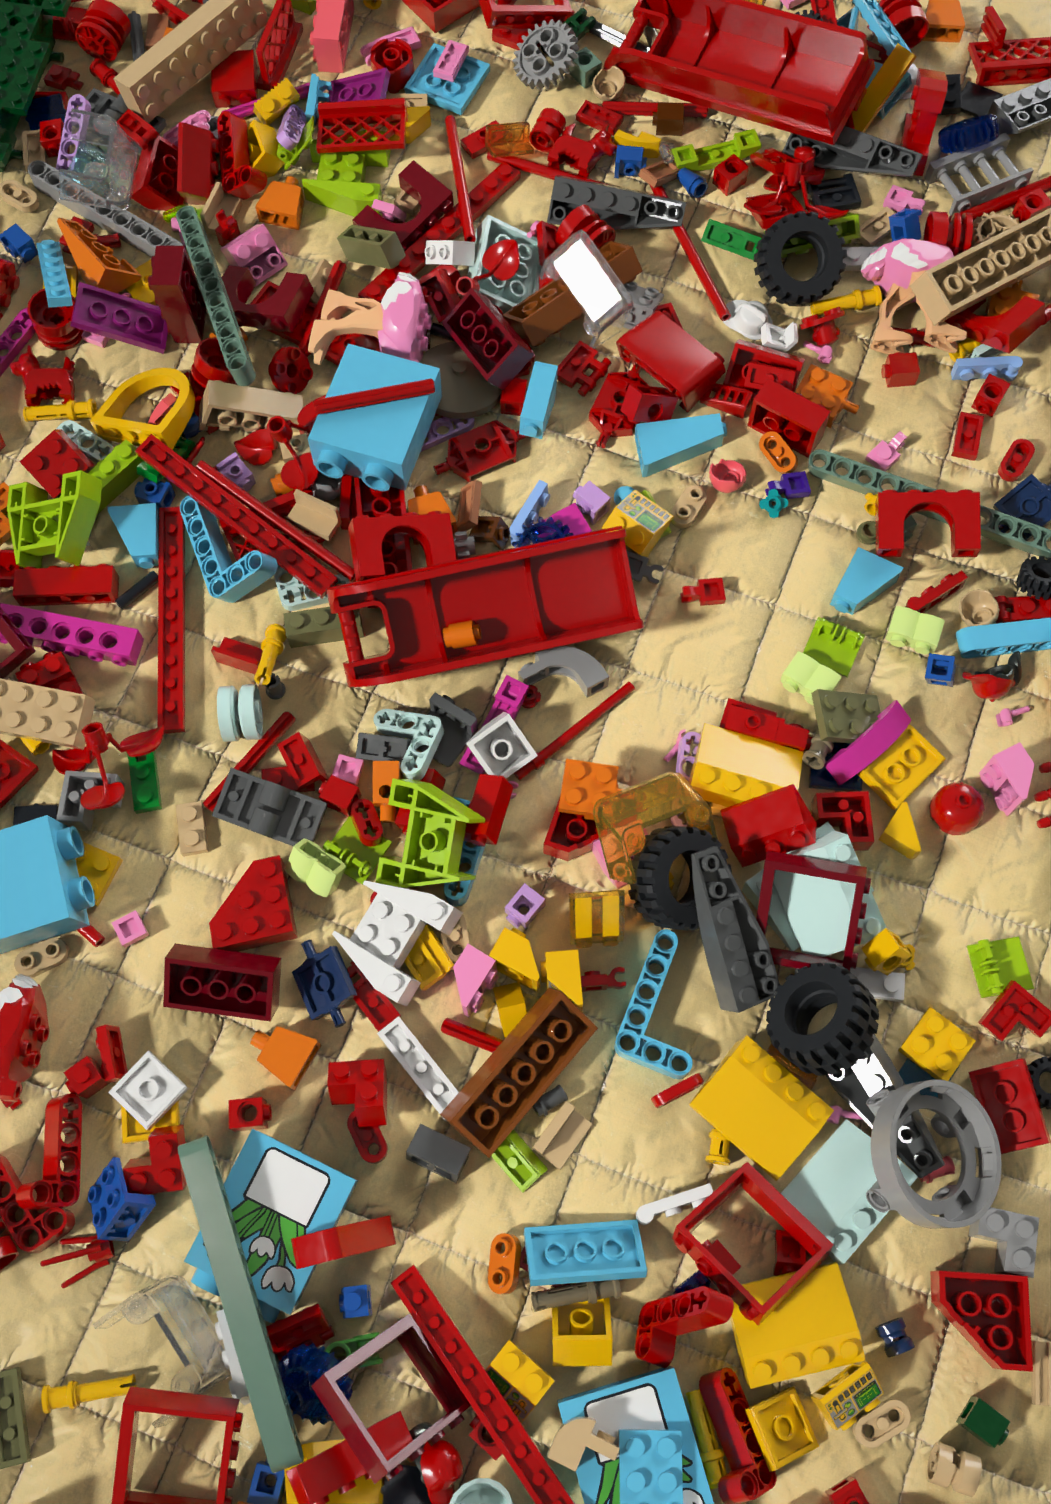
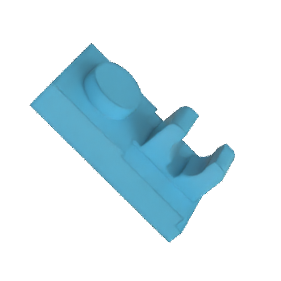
(315, 95)

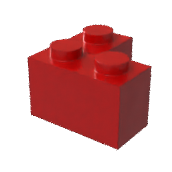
(439, 293)
(847, 811)
(363, 1085)
(162, 1169)

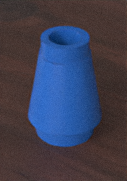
(692, 182)

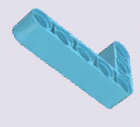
(222, 578)
(1004, 638)
(645, 1008)

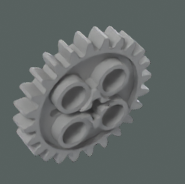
(559, 44)

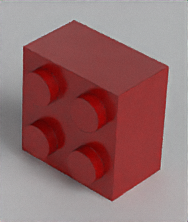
(53, 458)

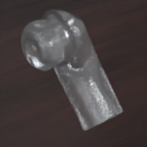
(666, 153)

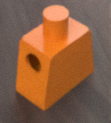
(945, 21)
(282, 204)
(426, 502)
(382, 779)
(286, 1054)

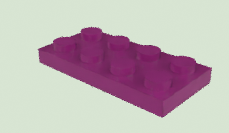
(119, 318)

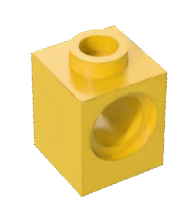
(885, 952)

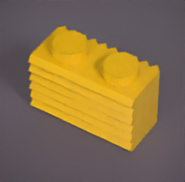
(276, 102)

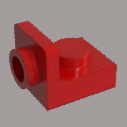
(788, 1254)

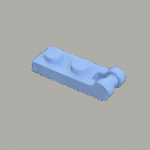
(979, 368)
(538, 498)

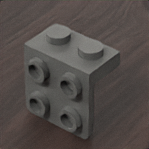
(458, 727)

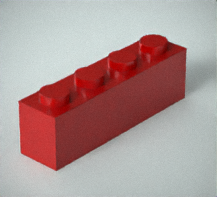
(66, 585)
(339, 1465)

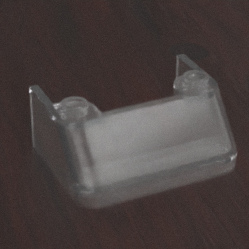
(101, 184)
(592, 285)
(185, 1327)

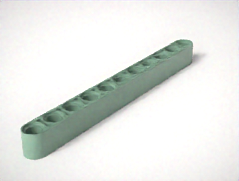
(215, 297)
(878, 478)
(240, 1305)

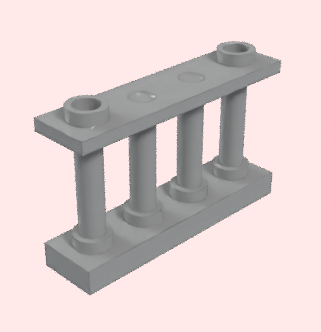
(961, 162)

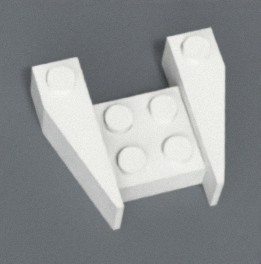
(390, 933)

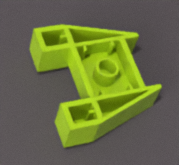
(342, 177)
(54, 524)
(432, 837)

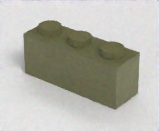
(371, 246)
(316, 627)

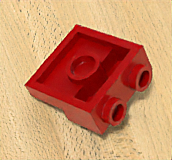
(50, 672)

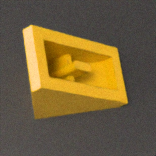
(901, 833)
(510, 1006)

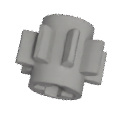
(464, 545)

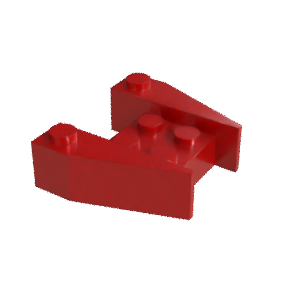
(928, 102)

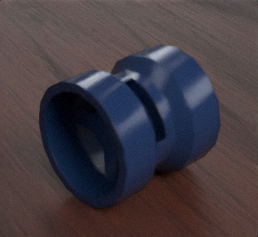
(892, 1330)

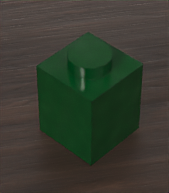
(984, 1422)

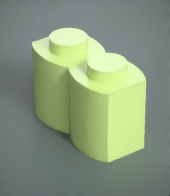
(914, 630)
(807, 675)
(314, 867)

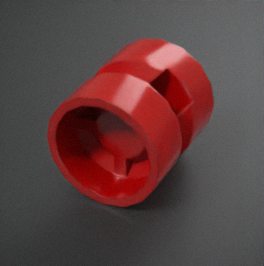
(547, 129)

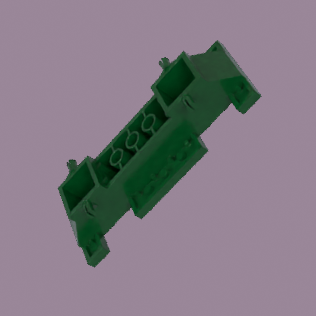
(24, 54)

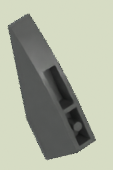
(1023, 108)
(858, 153)
(613, 204)
(731, 936)
(876, 1073)

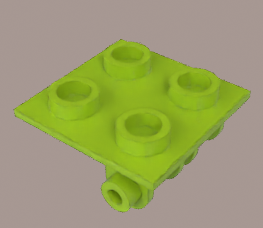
(306, 140)
(833, 645)
(357, 857)
(997, 964)

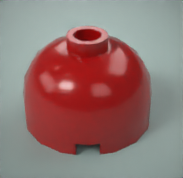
(957, 808)

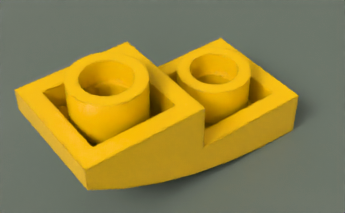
(649, 142)

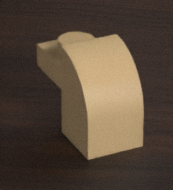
(573, 1439)

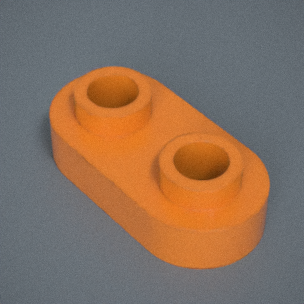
(778, 454)
(504, 1263)

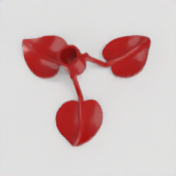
(789, 182)
(501, 261)
(259, 446)
(97, 743)

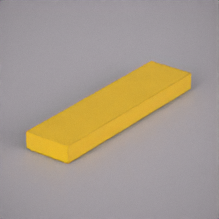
(882, 86)

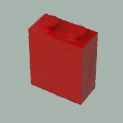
(235, 80)

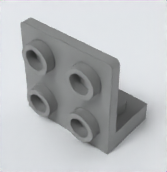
(644, 303)

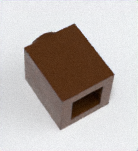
(668, 119)

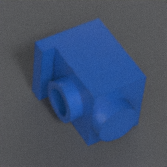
(629, 161)
(905, 224)
(18, 243)
(152, 492)
(940, 670)
(355, 1301)
(260, 1491)

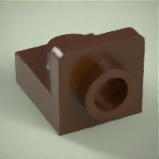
(491, 530)

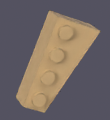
(244, 406)

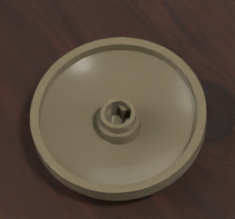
(462, 385)

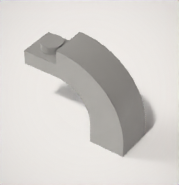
(568, 662)

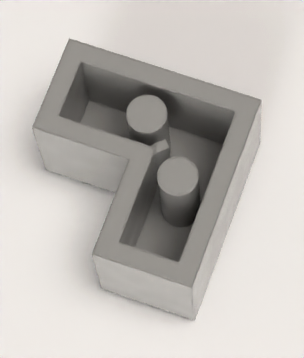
(74, 785)
(1015, 1239)

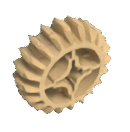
(990, 226)

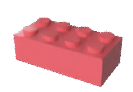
(331, 34)

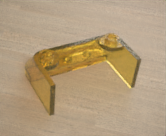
(627, 812)

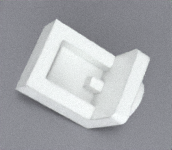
(779, 338)

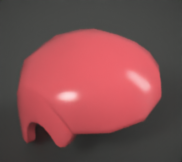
(727, 475)

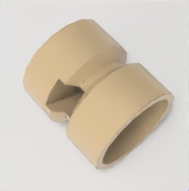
(954, 1469)

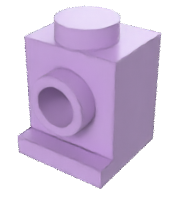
(236, 471)
(592, 501)
(526, 898)

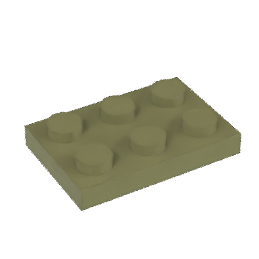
(844, 714)

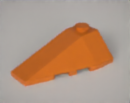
(95, 260)

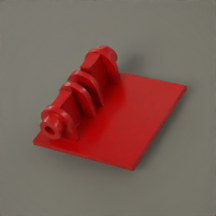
(65, 27)

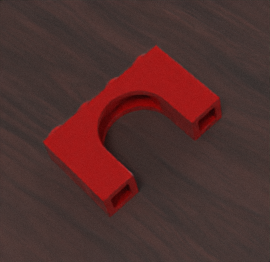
(1003, 330)
(958, 508)
(367, 533)
(489, 801)

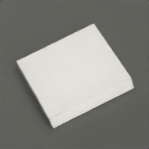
(148, 1090)

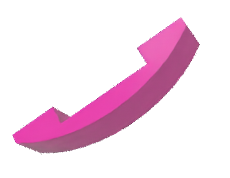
(508, 700)
(870, 744)

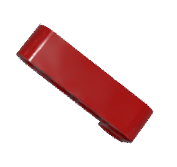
(236, 173)
(54, 1152)
(32, 1220)
(342, 1241)
(677, 1315)
(726, 1409)

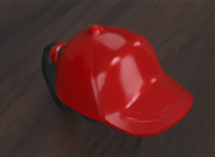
(997, 680)
(438, 1466)

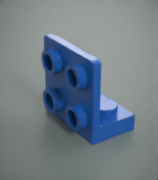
(114, 1210)

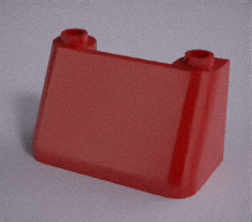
(672, 357)

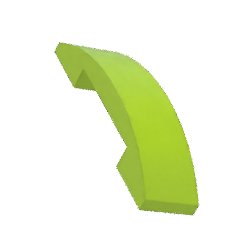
(708, 157)

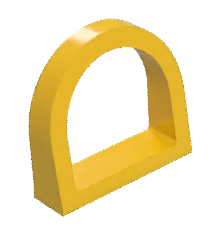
(108, 419)

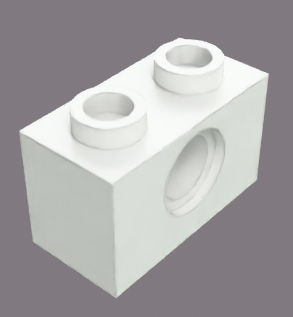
(450, 252)

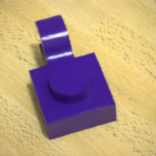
(792, 485)

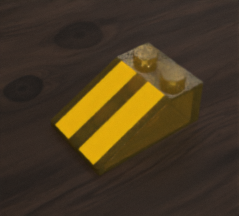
(596, 918)

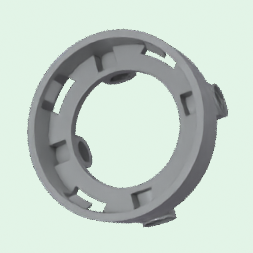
(956, 1116)

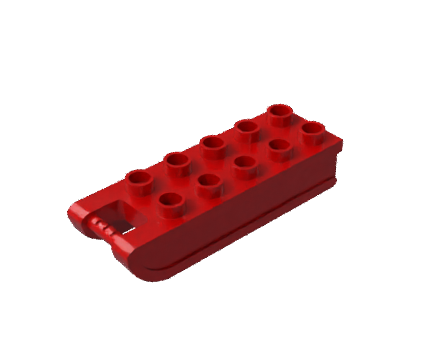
(749, 63)
(518, 596)

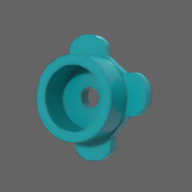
(780, 503)

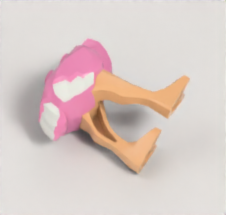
(894, 270)
(397, 321)

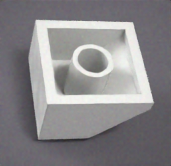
(501, 747)

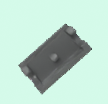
(381, 747)
(438, 1153)

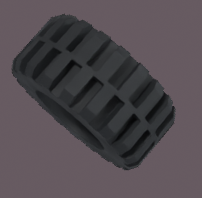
(828, 251)
(652, 876)
(842, 1038)

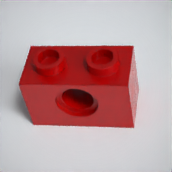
(648, 404)

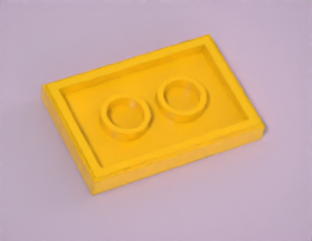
(902, 767)

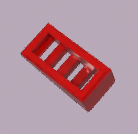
(733, 408)

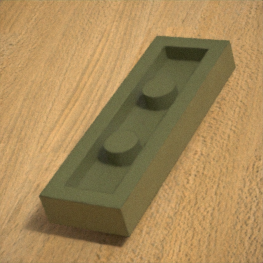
(13, 1422)

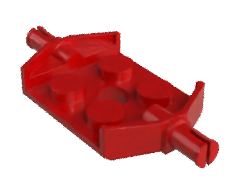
(606, 411)
(468, 461)

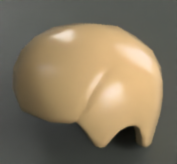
(609, 84)
(978, 608)

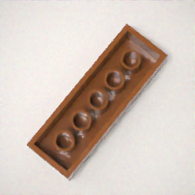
(554, 304)
(519, 1071)

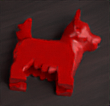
(579, 153)
(44, 382)

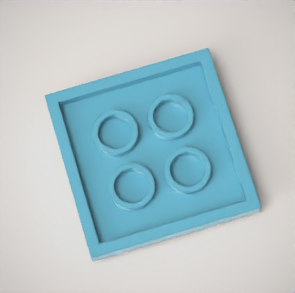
(445, 94)

